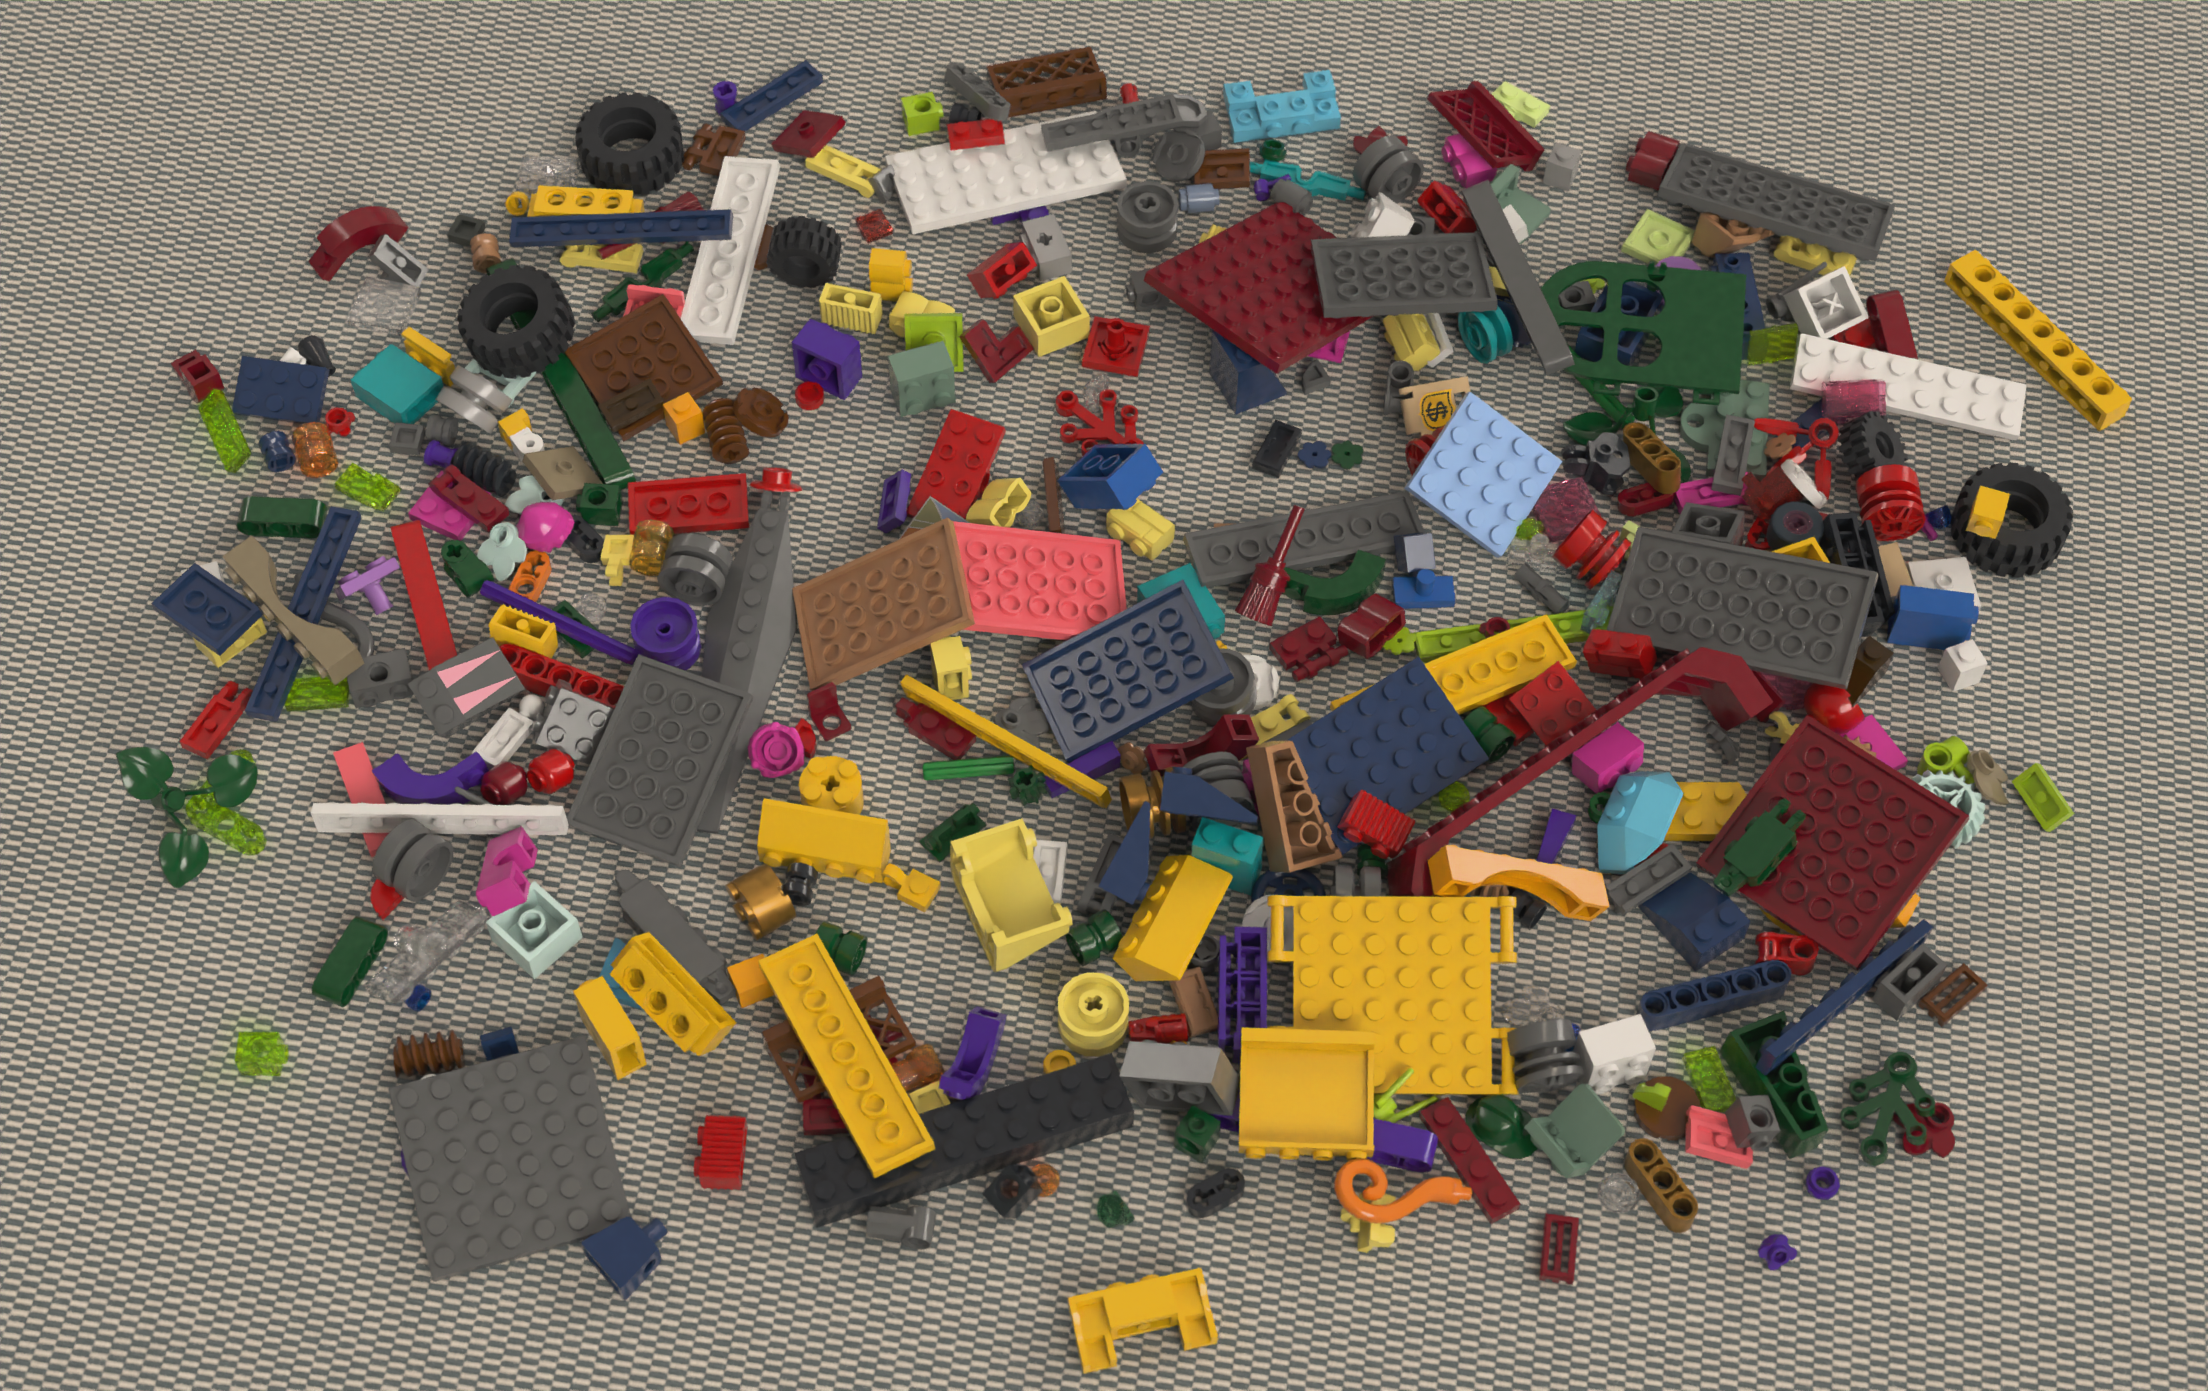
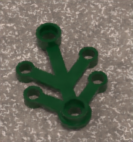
(1888, 1103)

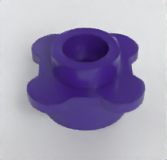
(1776, 1251)

